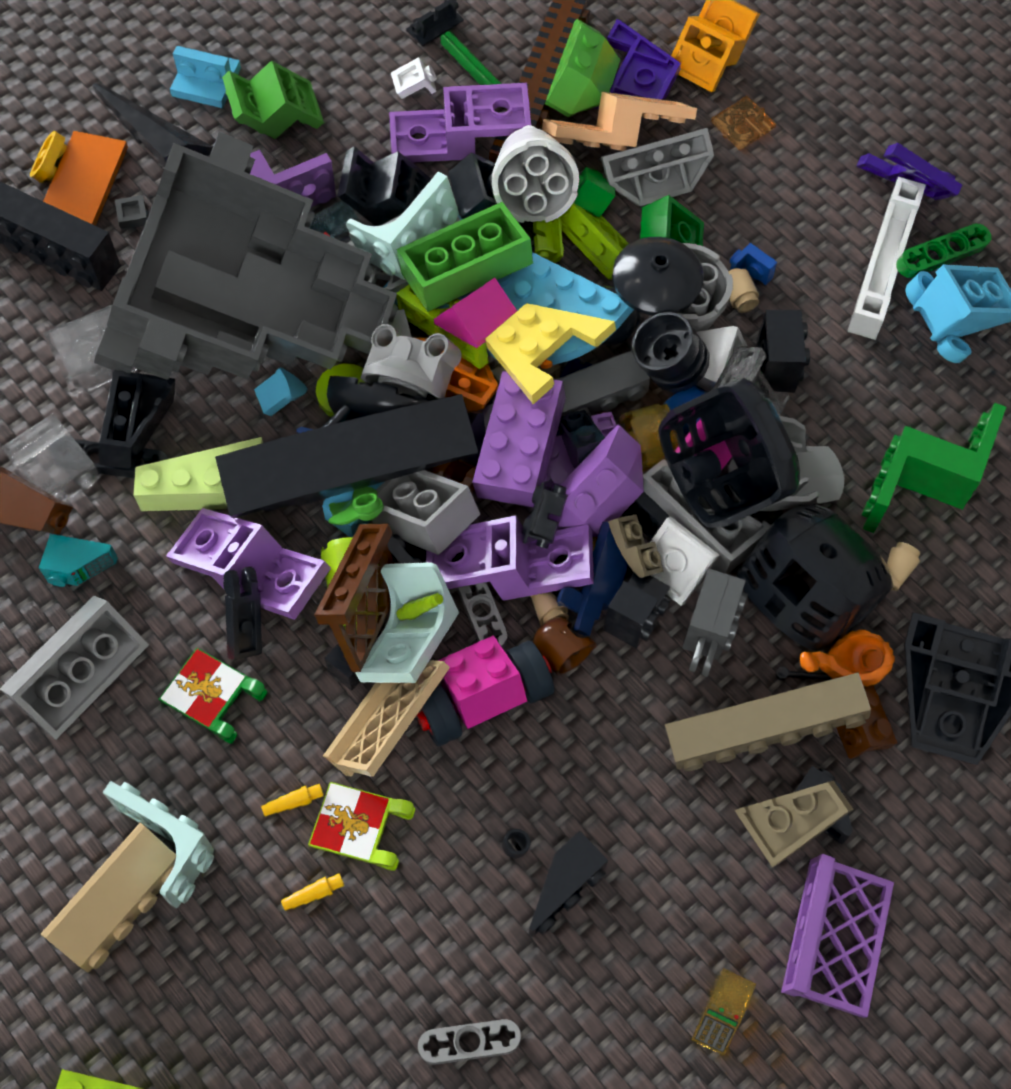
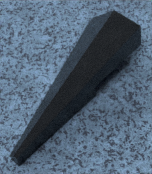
(149, 128)

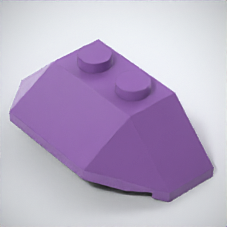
(603, 483)

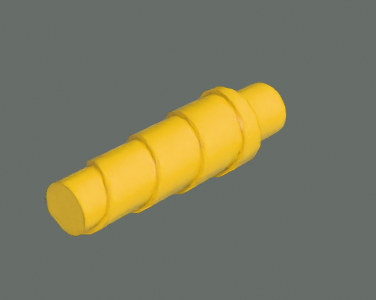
(293, 800)
(314, 891)

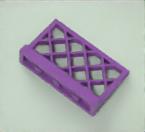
(809, 930)

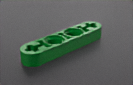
(943, 249)

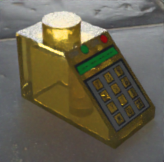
(723, 1011)

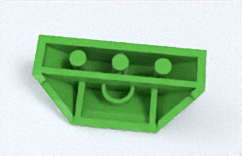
(583, 71)

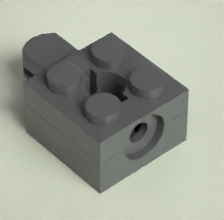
(715, 618)

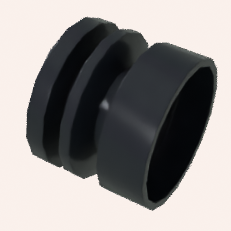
(670, 352)

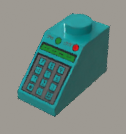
(74, 560)

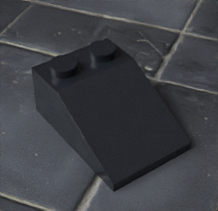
(473, 186)

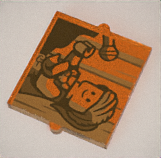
(743, 122)

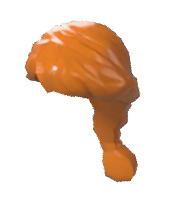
(851, 654)

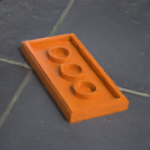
(86, 175)

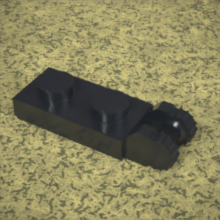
(242, 614)

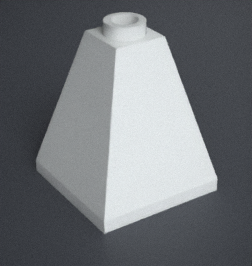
(721, 345)

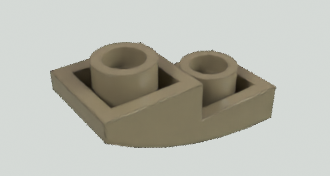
(641, 557)

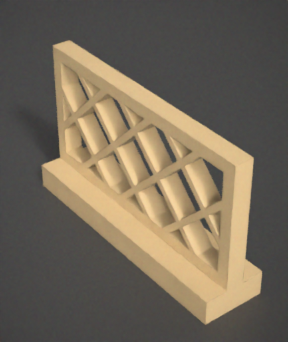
(383, 710)

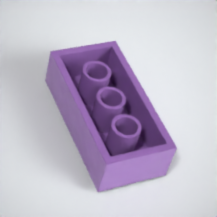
(518, 443)

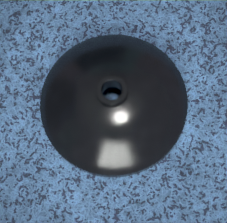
(657, 287)

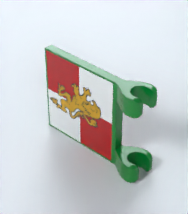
(206, 691)

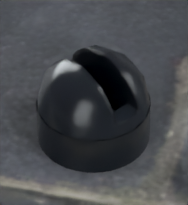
(519, 839)

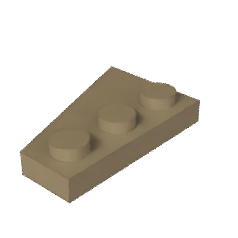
(793, 820)

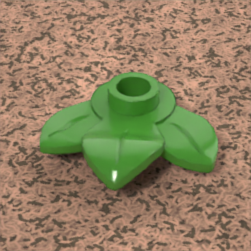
(364, 506)

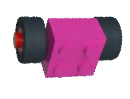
(483, 685)

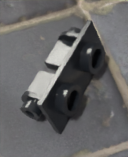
(435, 23)
(546, 501)

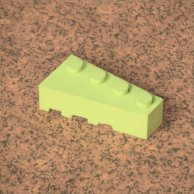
(184, 481)

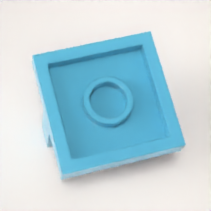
(201, 76)

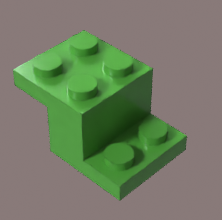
(272, 100)

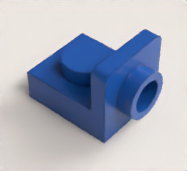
(755, 262)

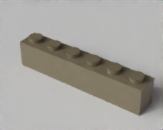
(768, 721)

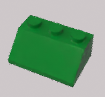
(671, 220)

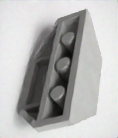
(659, 167)

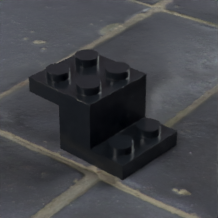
(381, 187)

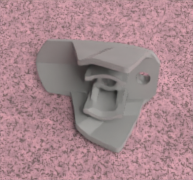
(819, 472)

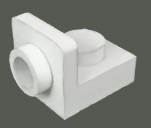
(414, 77)

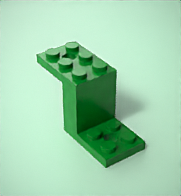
(933, 467)

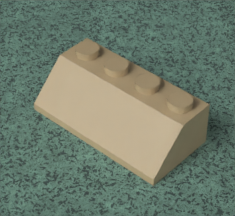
(112, 899)

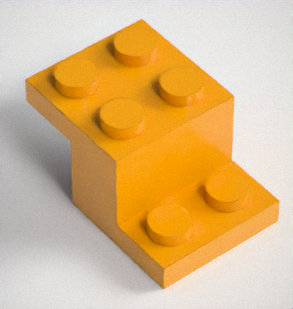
(713, 41)

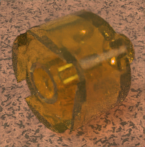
(643, 427)

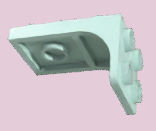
(428, 213)
(409, 644)
(191, 844)

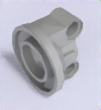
(411, 363)

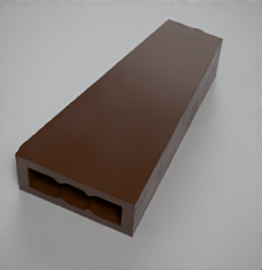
(30, 506)

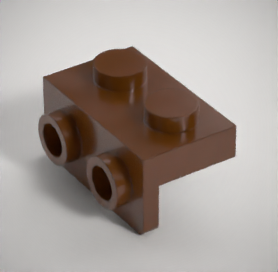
(871, 736)

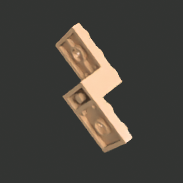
(618, 121)

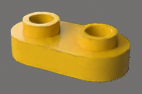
(50, 151)

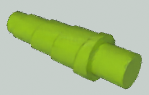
(418, 607)

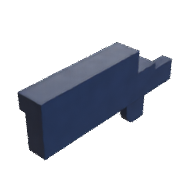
(609, 573)

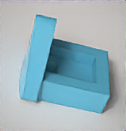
(279, 391)

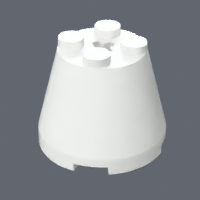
(535, 176)

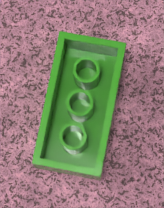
(465, 256)

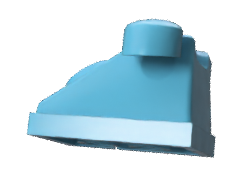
(960, 304)

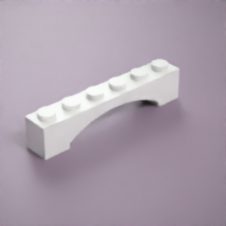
(882, 268)

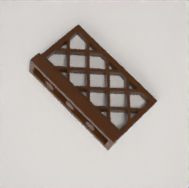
(348, 592)

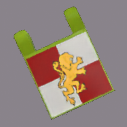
(354, 822)

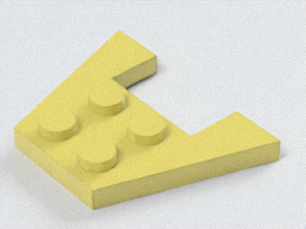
(534, 336)

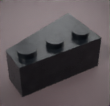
(132, 415)

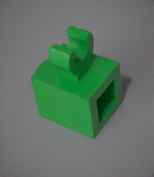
(594, 192)

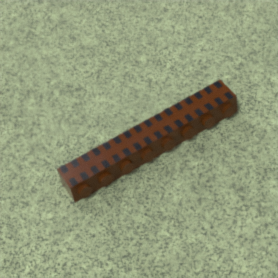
(545, 60)

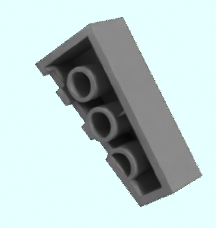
(731, 542)

